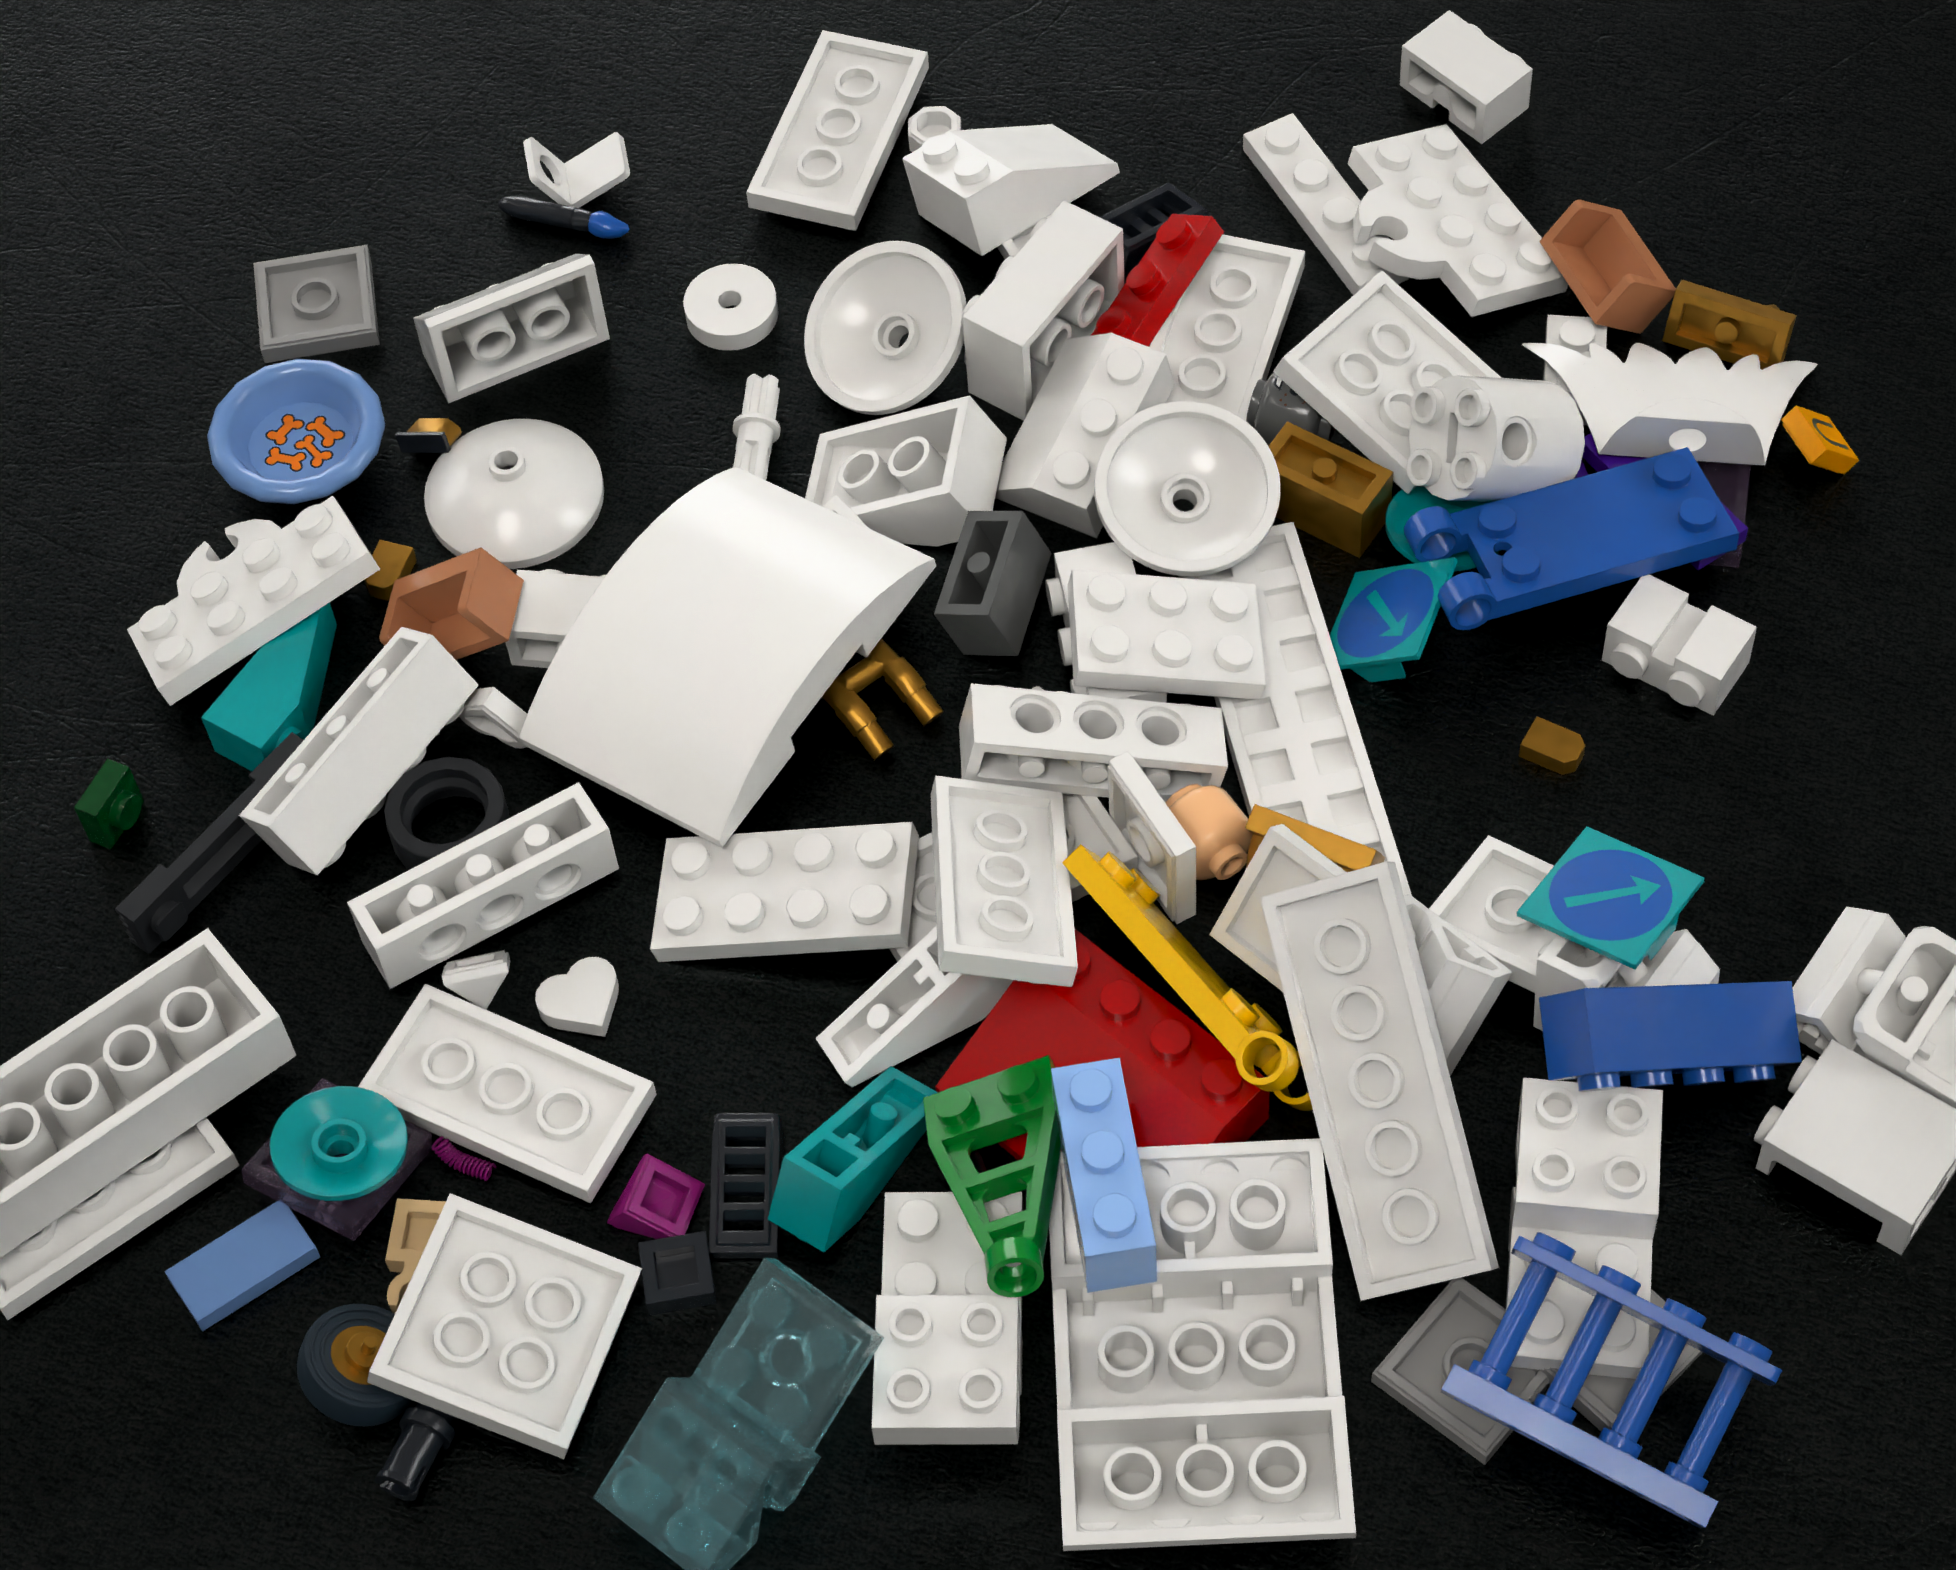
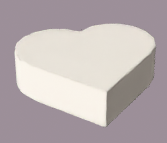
(494, 715)
(581, 998)

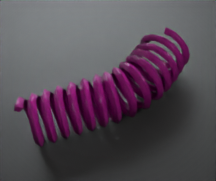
(453, 1153)

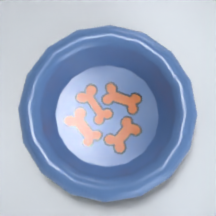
(296, 431)

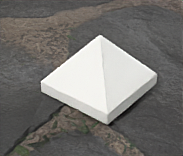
(477, 976)

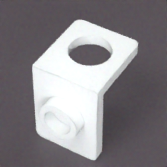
(582, 176)

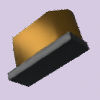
(429, 436)

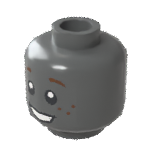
(1276, 403)

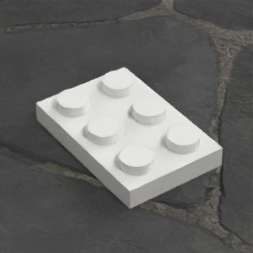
(1165, 634)

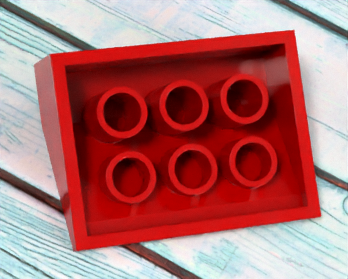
(1174, 1072)

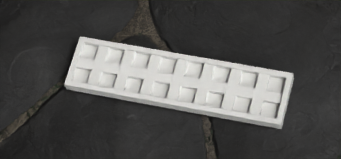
(1301, 740)

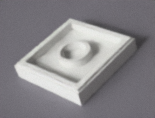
(1156, 836)

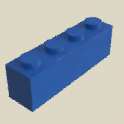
(1669, 1031)

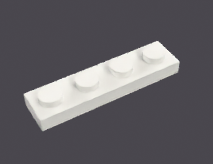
(1314, 196)

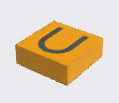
(1819, 440)

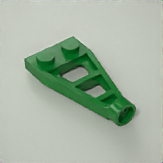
(985, 1114)

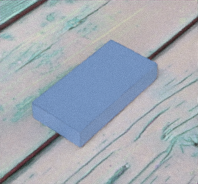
(242, 1264)

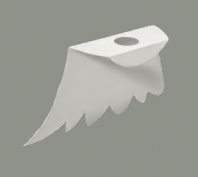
(1665, 406)

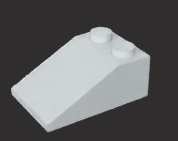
(1000, 180)
(913, 470)

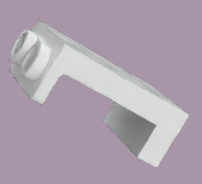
(1864, 1140)

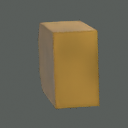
(394, 563)
(1552, 747)

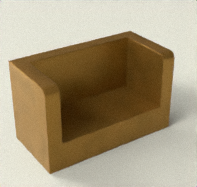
(1330, 489)

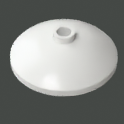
(865, 313)
(1191, 455)
(518, 512)

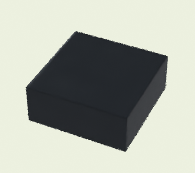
(677, 1273)

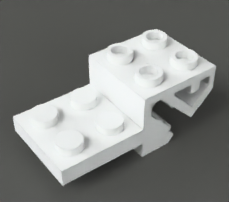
(1484, 908)
(1457, 972)
(1884, 998)
(1593, 1184)
(948, 1340)

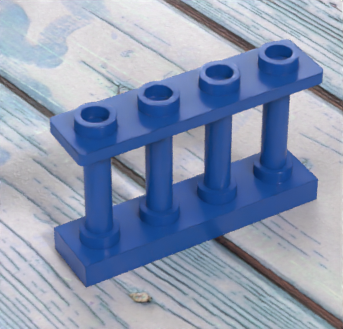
(1616, 1449)

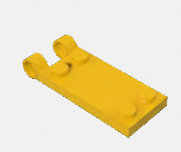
(1240, 1027)

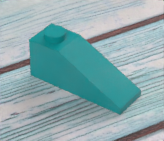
(274, 692)
(849, 1160)

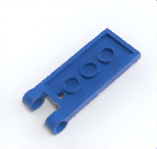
(1574, 536)

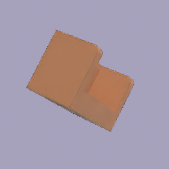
(1608, 266)
(460, 602)

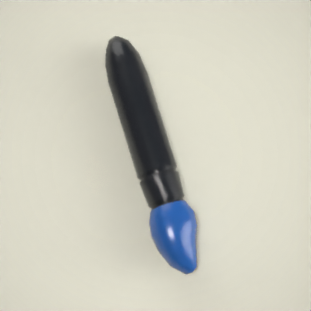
(597, 223)

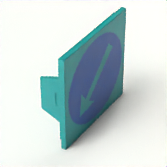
(1388, 617)
(1611, 898)

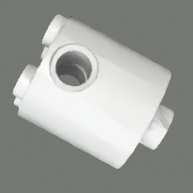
(1492, 437)

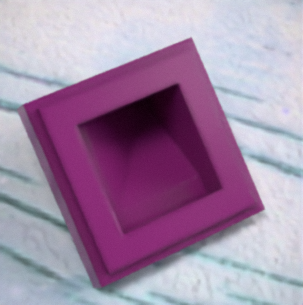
(656, 1200)

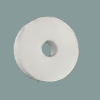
(730, 327)

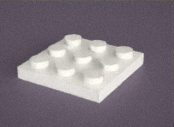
(1369, 364)
(505, 1326)

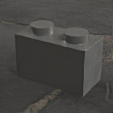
(992, 583)

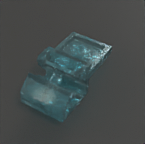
(741, 1424)

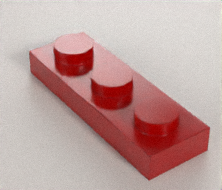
(1160, 278)

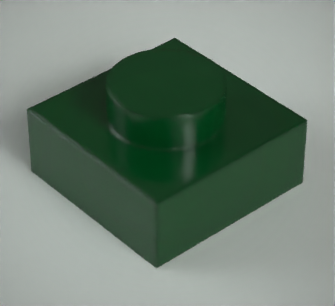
(109, 804)

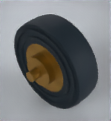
(337, 1362)

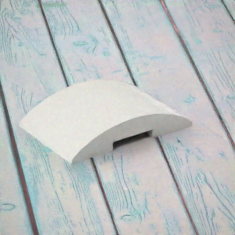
(716, 648)
(1218, 1389)

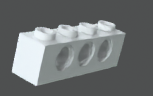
(1068, 738)
(484, 885)

